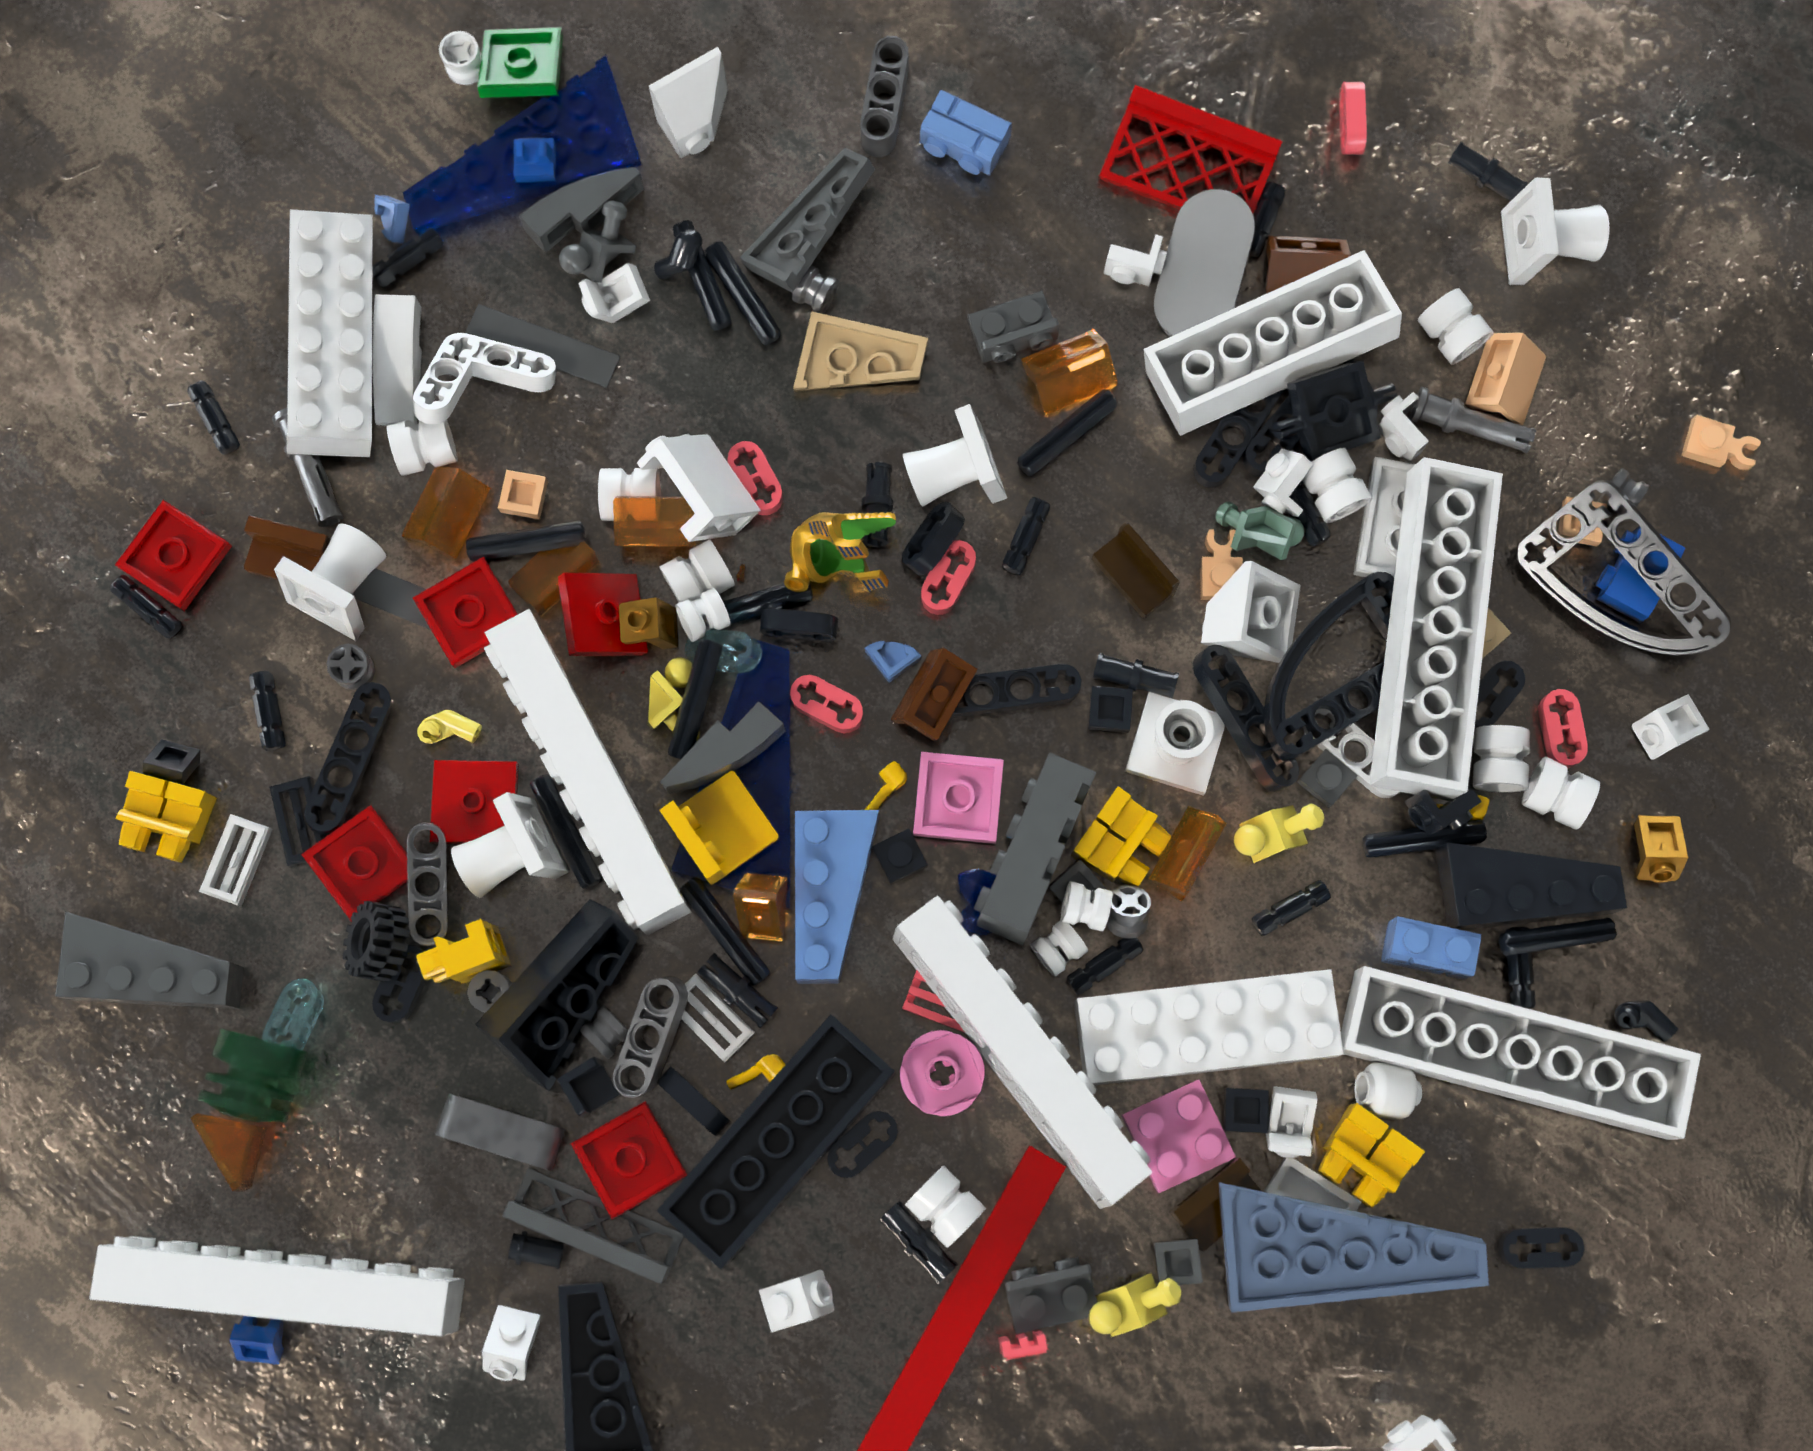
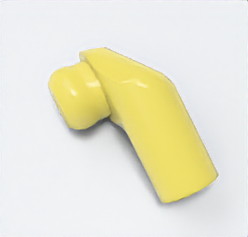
(448, 724)

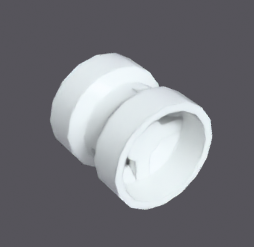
(457, 49)
(702, 614)
(1086, 906)
(1066, 941)

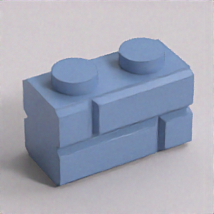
(964, 133)
(1431, 948)

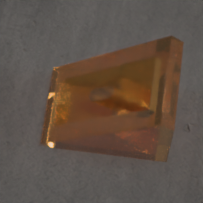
(761, 906)
(233, 1147)

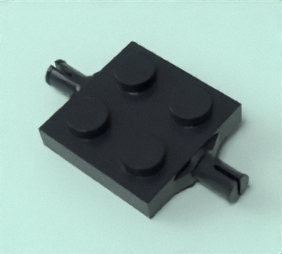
(1334, 410)

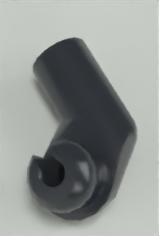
(682, 255)

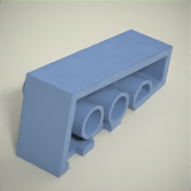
(829, 879)

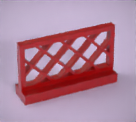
(1193, 125)

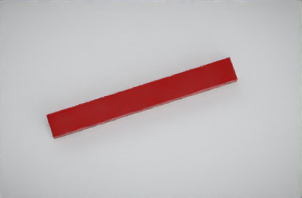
(964, 1303)

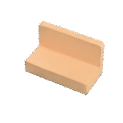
(1506, 376)

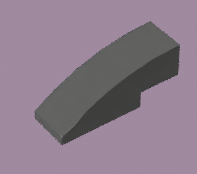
(579, 206)
(724, 750)

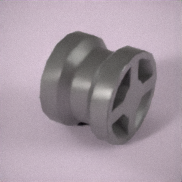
(816, 290)
(1633, 490)
(345, 660)
(1129, 911)
(497, 986)
(605, 1032)

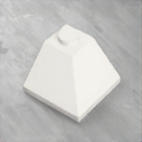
(691, 102)
(1253, 614)

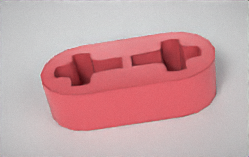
(1353, 118)
(763, 473)
(956, 581)
(831, 695)
(1572, 727)

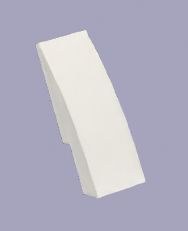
(395, 357)

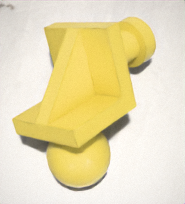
(662, 695)
(1276, 831)
(1133, 1305)

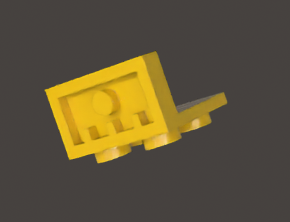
(720, 827)

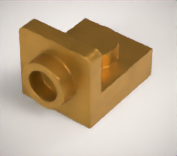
(650, 622)
(1660, 848)

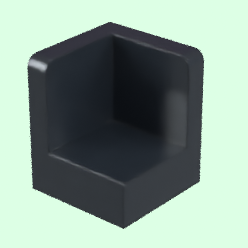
(588, 1087)

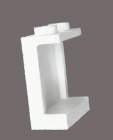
(706, 483)

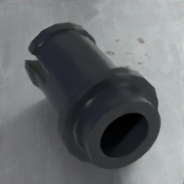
(535, 1250)

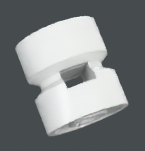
(1455, 326)
(421, 444)
(616, 482)
(1336, 487)
(697, 573)
(1501, 758)
(1564, 794)
(945, 1206)

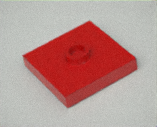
(173, 555)
(463, 609)
(592, 613)
(465, 797)
(359, 861)
(629, 1160)

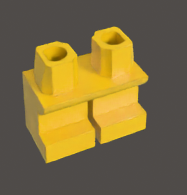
(166, 809)
(1116, 835)
(467, 957)
(1371, 1150)

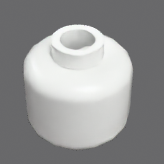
(1388, 1090)

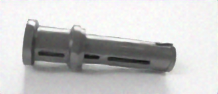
(1453, 415)
(313, 479)

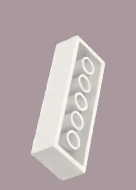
(330, 334)
(1272, 342)
(1208, 1027)

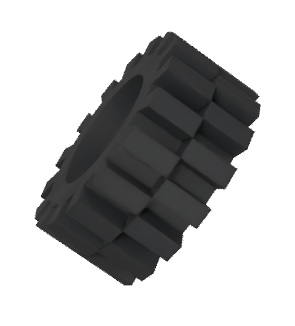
(376, 941)

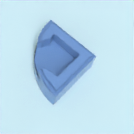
(393, 217)
(892, 657)

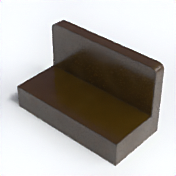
(1136, 571)
(1201, 1210)

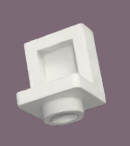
(1134, 266)
(615, 295)
(1399, 432)
(1280, 479)
(1291, 1122)
(797, 1300)
(509, 1343)
(1419, 1435)

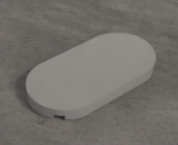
(1204, 260)

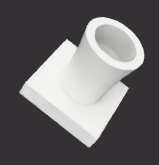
(1539, 233)
(955, 463)
(330, 585)
(1164, 759)
(518, 844)

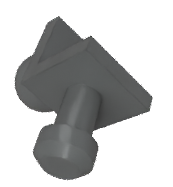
(598, 247)

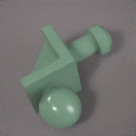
(1261, 528)

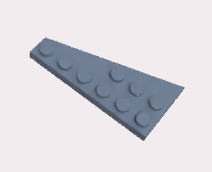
(1315, 1253)

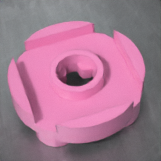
(952, 1051)

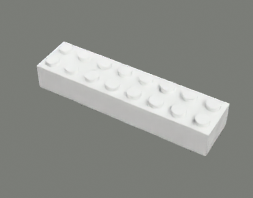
(1436, 630)
(585, 768)
(1021, 1052)
(1520, 1053)
(276, 1288)

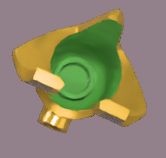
(832, 546)

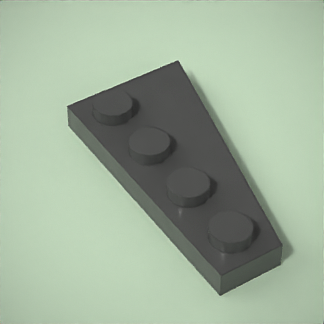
(804, 227)

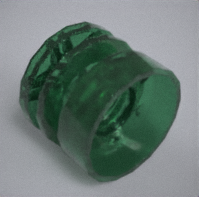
(252, 1077)

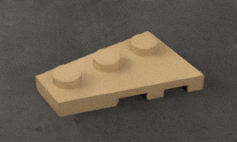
(855, 354)

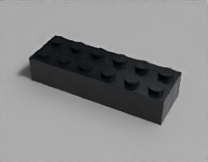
(776, 1142)

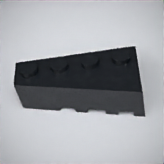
(1512, 888)
(558, 992)
(596, 1381)

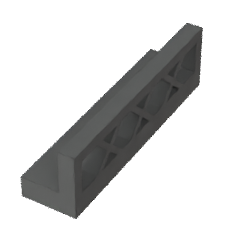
(587, 1241)

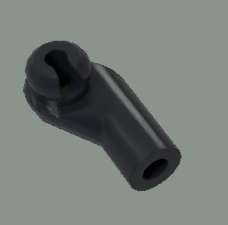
(1645, 1014)

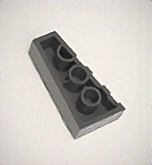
(1034, 849)
(126, 967)

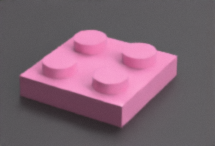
(958, 797)
(1179, 1135)

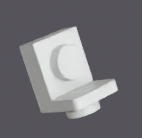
(1669, 727)

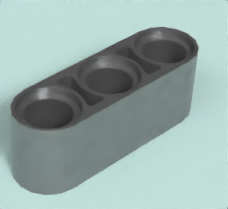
(884, 79)
(427, 904)
(636, 1051)
(499, 1131)

